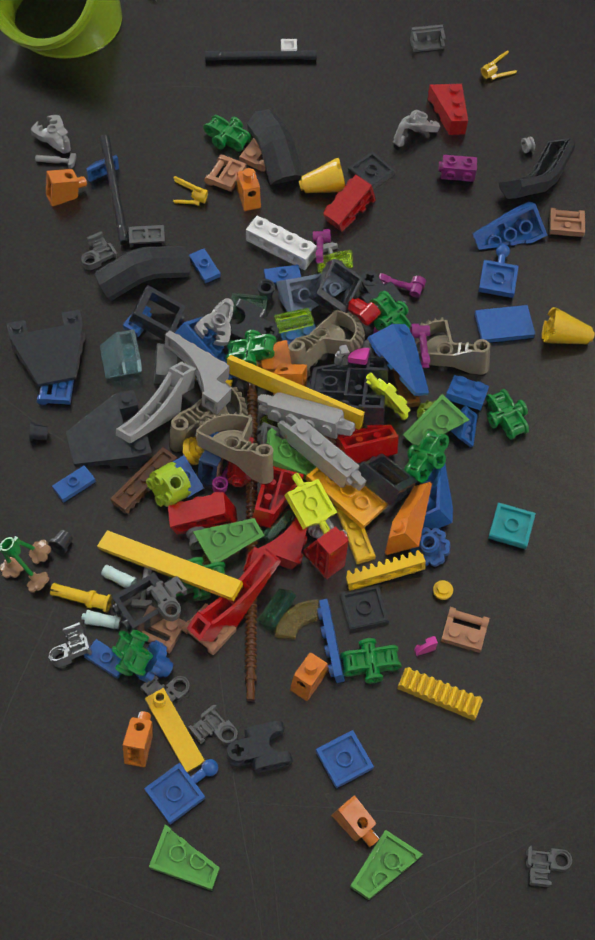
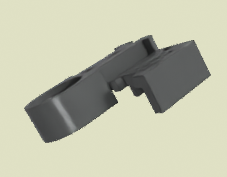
(102, 251)
(169, 594)
(76, 645)
(153, 686)
(212, 723)
(542, 867)

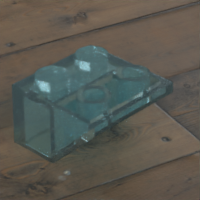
(121, 354)

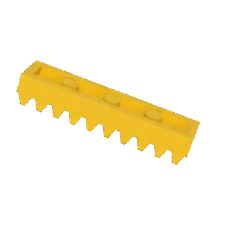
(385, 572)
(440, 693)

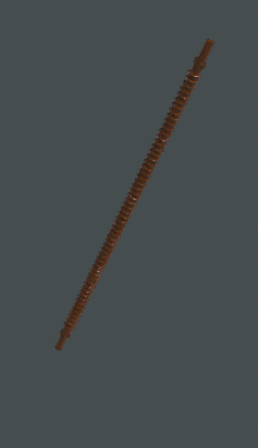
(251, 497)

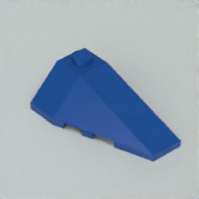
(515, 227)
(188, 332)
(400, 350)
(439, 507)

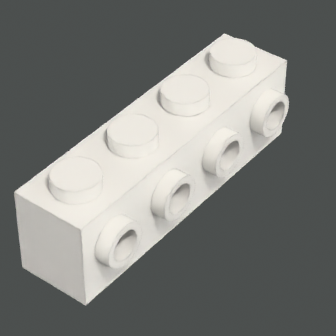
(281, 242)

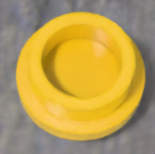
(443, 590)

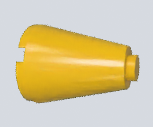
(324, 179)
(565, 329)

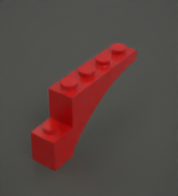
(285, 547)
(222, 612)

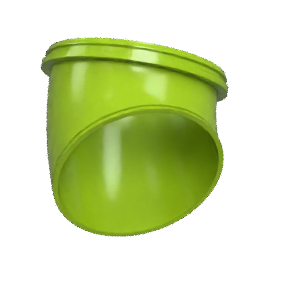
(91, 32)

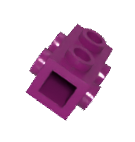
(458, 168)

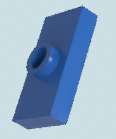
(204, 265)
(282, 273)
(73, 483)
(196, 485)
(104, 658)

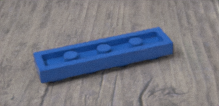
(331, 649)

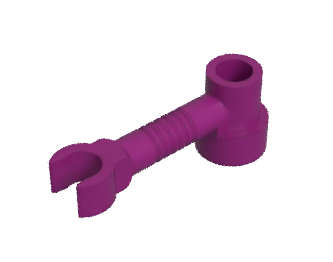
(321, 237)
(415, 287)
(420, 332)
(220, 484)

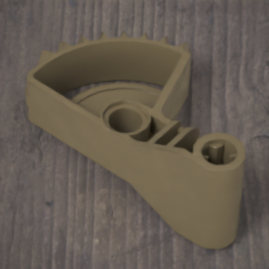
(327, 339)
(444, 352)
(186, 422)
(235, 445)

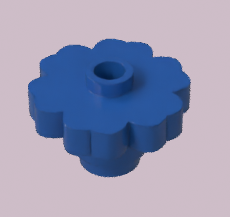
(440, 546)
(159, 664)

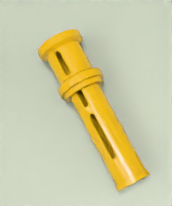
(90, 598)

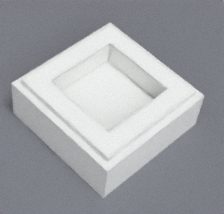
(288, 44)

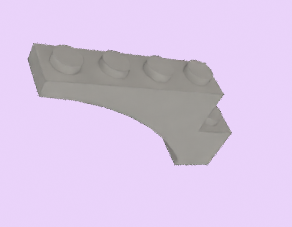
(210, 371)
(162, 406)

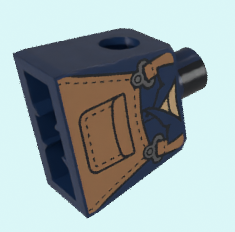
(207, 475)

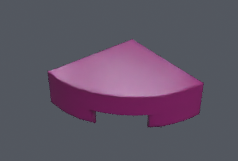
(359, 356)
(430, 645)

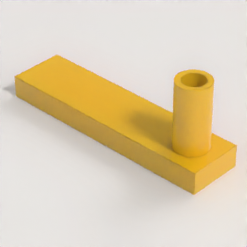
(174, 730)

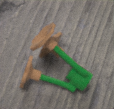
(14, 564)

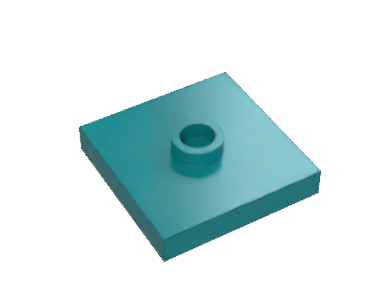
(512, 525)

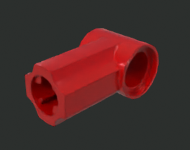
(364, 311)

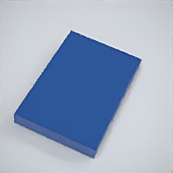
(505, 323)

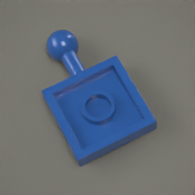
(498, 276)
(177, 791)

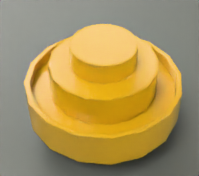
(192, 450)

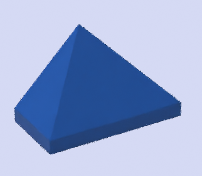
(98, 168)
(466, 431)

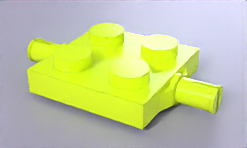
(392, 400)
(310, 503)

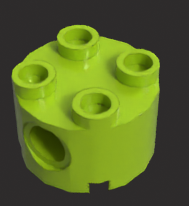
(169, 484)

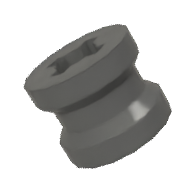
(193, 544)

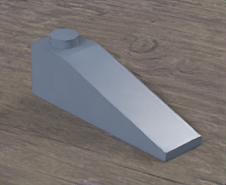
(295, 292)

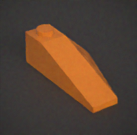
(409, 521)

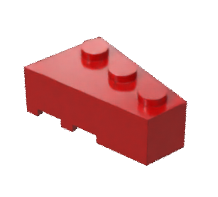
(450, 105)
(349, 203)
(369, 442)
(271, 497)
(203, 512)
(328, 552)

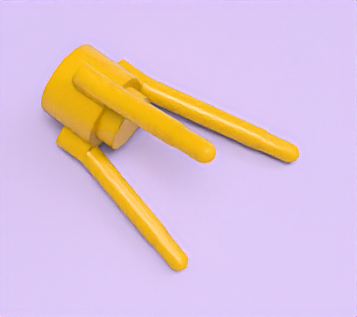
(490, 69)
(199, 194)

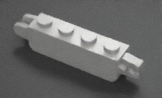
(324, 418)
(322, 452)

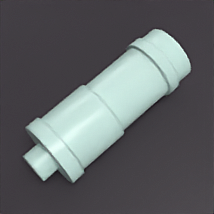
(117, 576)
(100, 619)

